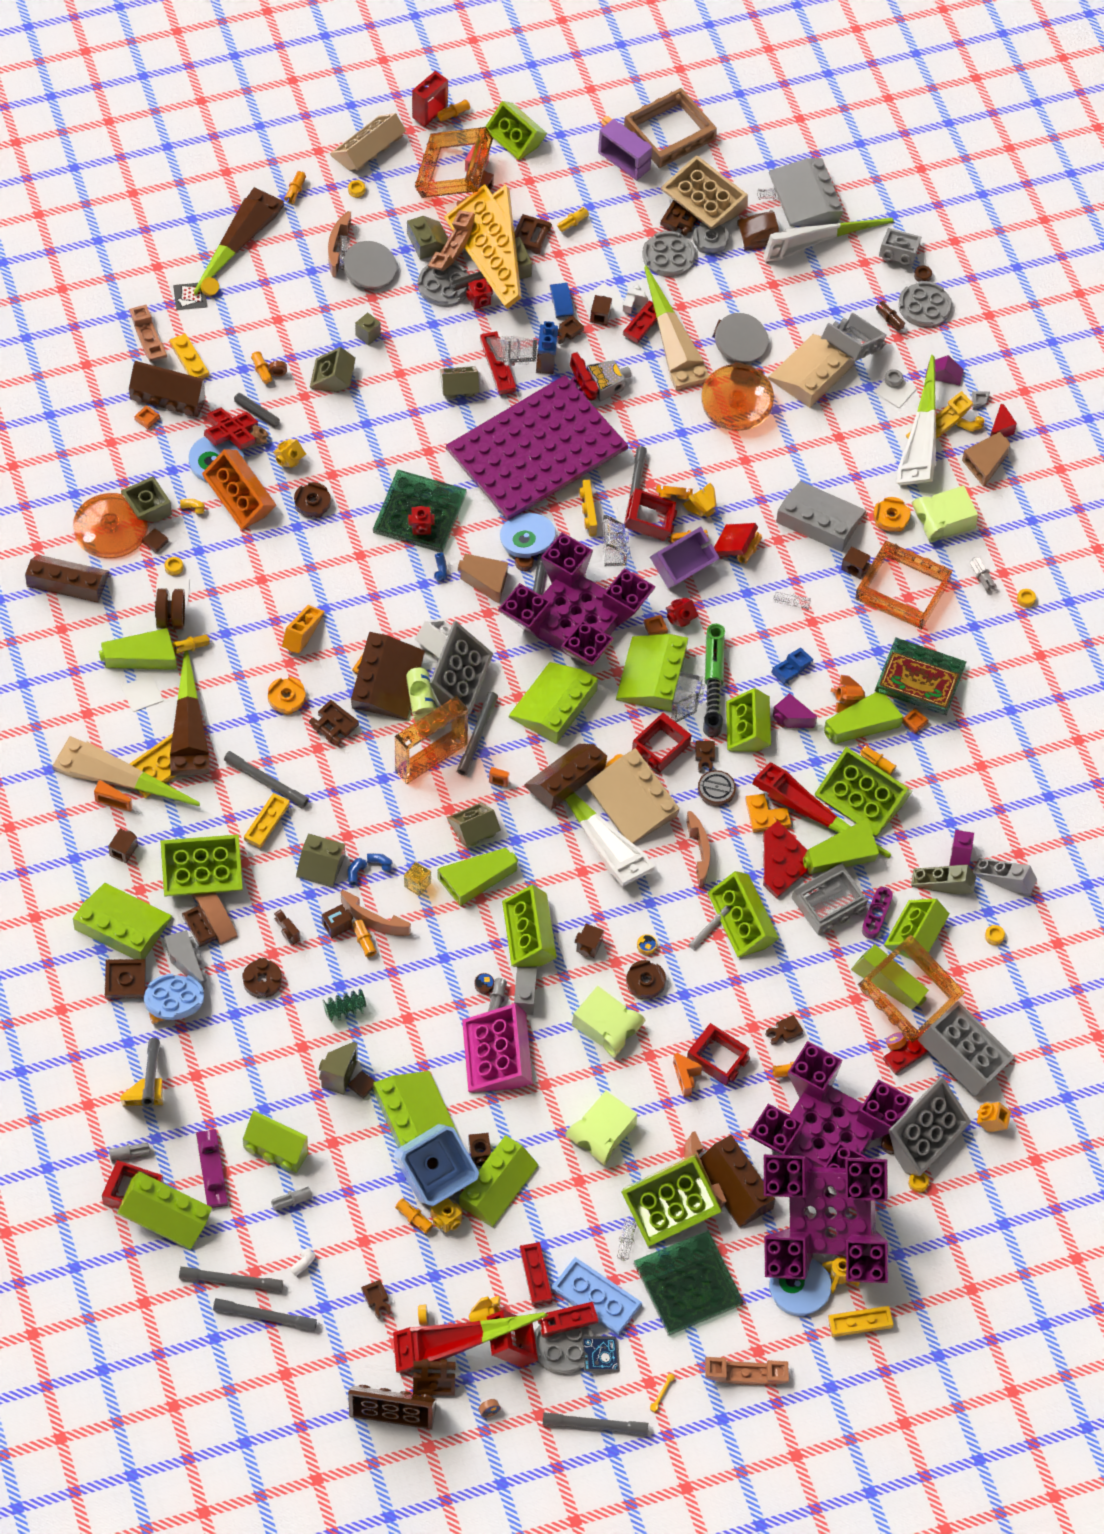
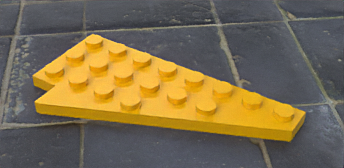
(493, 241)

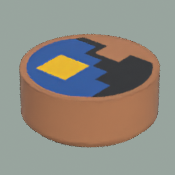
(489, 1408)

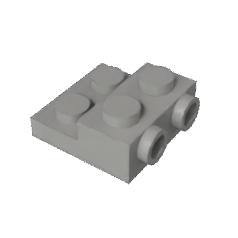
(900, 246)

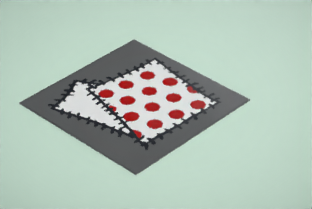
(185, 297)

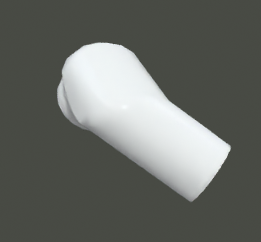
(301, 1265)

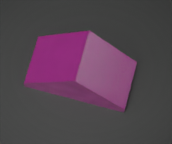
(947, 370)

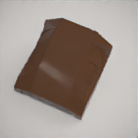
(757, 229)

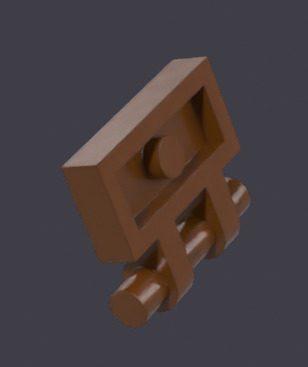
(675, 217)
(338, 718)
(434, 1383)

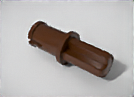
(890, 316)

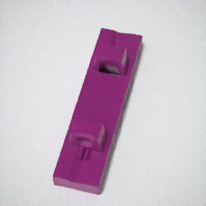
(211, 1168)

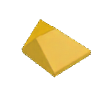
(133, 1096)

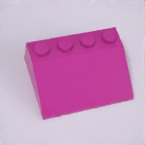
(497, 1050)

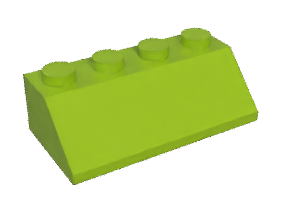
(748, 920)
(529, 928)
(498, 1181)
(164, 1210)

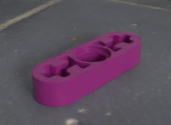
(875, 904)

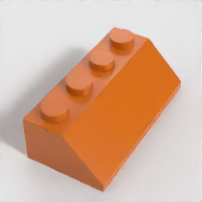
(238, 488)

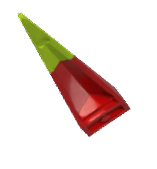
(791, 793)
(447, 1340)

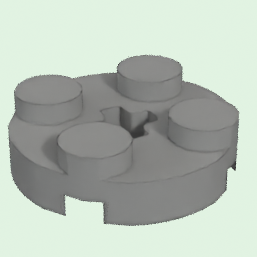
(709, 245)

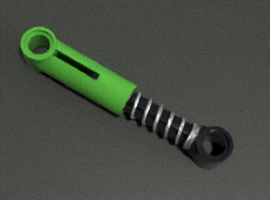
(714, 679)

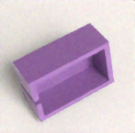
(625, 149)
(684, 557)

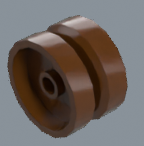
(169, 609)

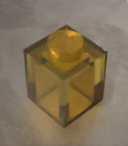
(417, 878)

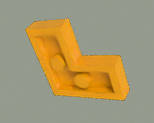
(761, 817)

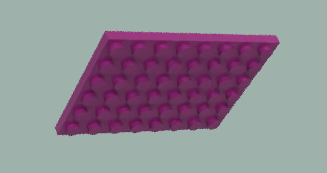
(536, 447)

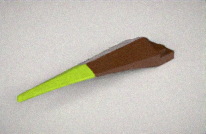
(251, 218)
(188, 746)

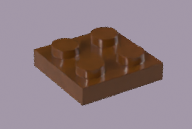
(125, 978)

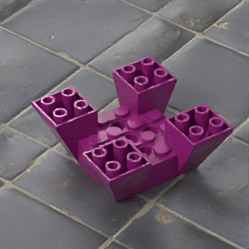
(575, 611)
(819, 1102)
(856, 1187)

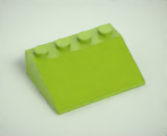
(652, 670)
(555, 700)
(863, 791)
(201, 865)
(121, 921)
(411, 1105)
(671, 1200)

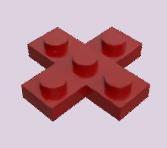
(230, 428)

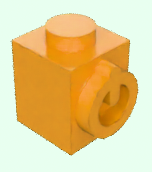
(993, 1117)

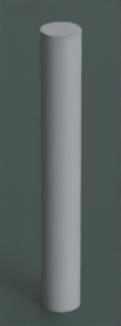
(709, 928)

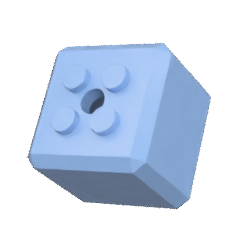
(453, 1166)

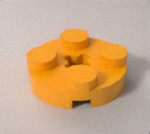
(679, 491)
(889, 523)
(289, 704)

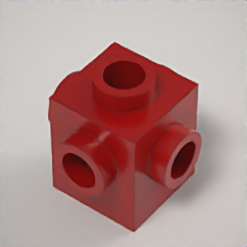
(479, 293)
(421, 520)
(681, 612)

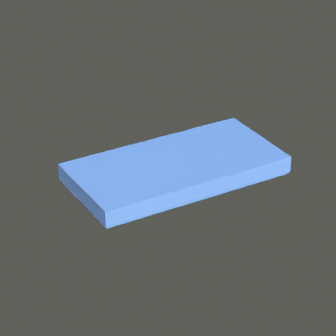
(583, 1285)

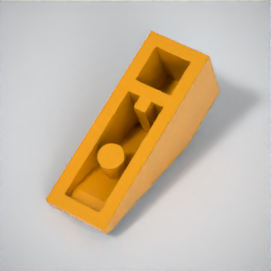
(302, 628)

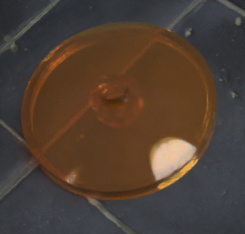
(737, 397)
(108, 526)

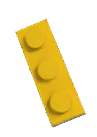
(188, 356)
(588, 508)
(266, 820)
(860, 1321)

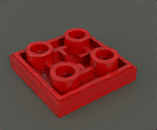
(735, 539)

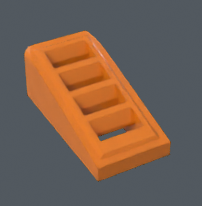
(110, 796)

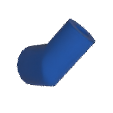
(441, 574)
(380, 858)
(356, 865)

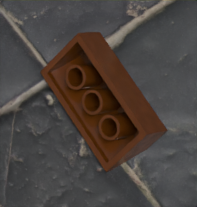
(167, 389)
(66, 578)
(567, 774)
(738, 1180)

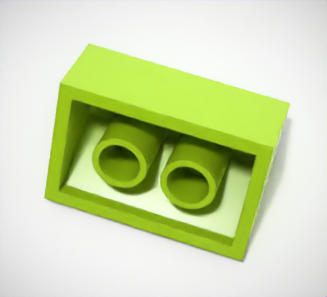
(515, 130)
(748, 722)
(920, 919)
(275, 1142)

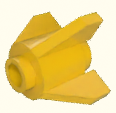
(702, 502)
(838, 1272)
(484, 1308)

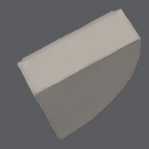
(979, 399)

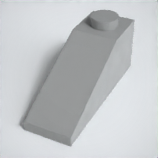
(525, 988)

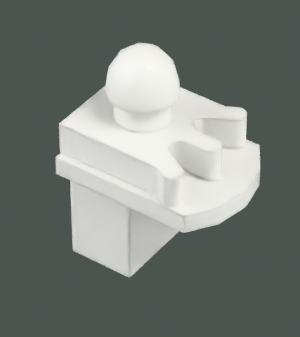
(636, 297)

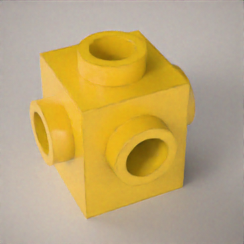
(289, 453)
(446, 1215)

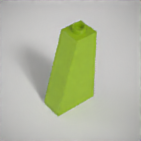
(140, 651)
(863, 718)
(850, 847)
(477, 874)
(892, 978)

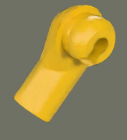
(973, 425)
(193, 503)

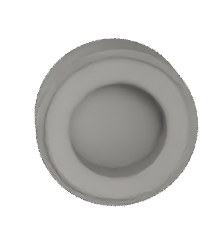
(893, 378)

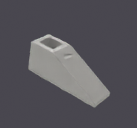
(1008, 875)
(182, 956)

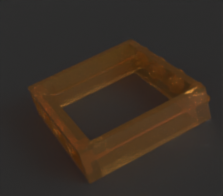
(479, 136)
(891, 606)
(451, 711)
(931, 969)

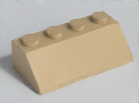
(369, 141)

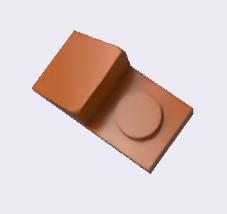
(685, 1071)

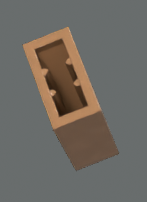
(986, 457)
(484, 575)

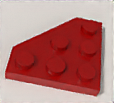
(781, 859)

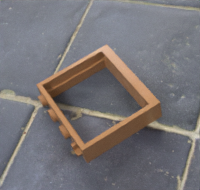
(681, 148)

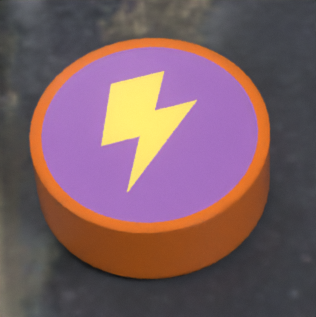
(896, 1041)

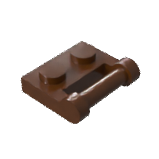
(526, 230)

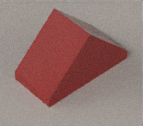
(1004, 422)

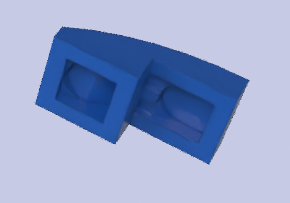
(561, 299)
(792, 666)

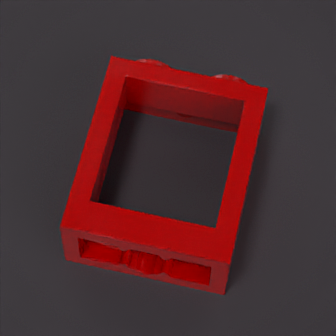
(426, 111)
(653, 502)
(673, 730)
(721, 1037)
(119, 1171)
(503, 1347)

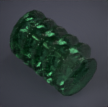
(345, 1005)

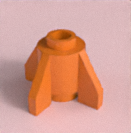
(848, 693)

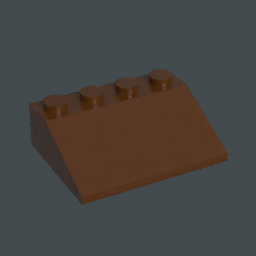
(382, 677)
(391, 1406)

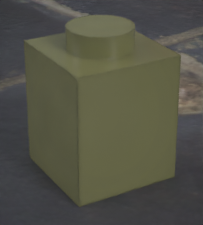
(368, 328)

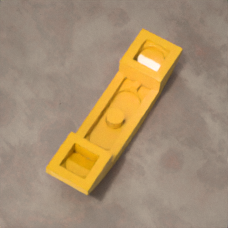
(950, 415)

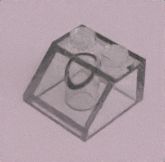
(513, 349)
(614, 542)
(687, 696)

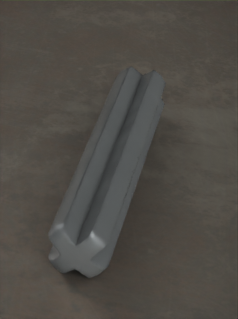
(463, 281)
(256, 409)

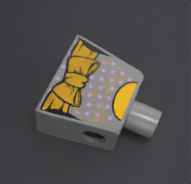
(608, 378)

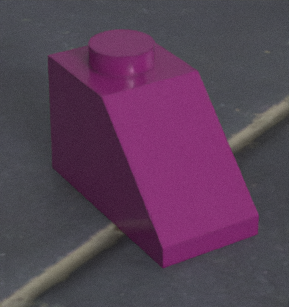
(793, 713)
(961, 848)

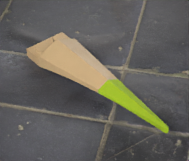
(682, 358)
(92, 763)

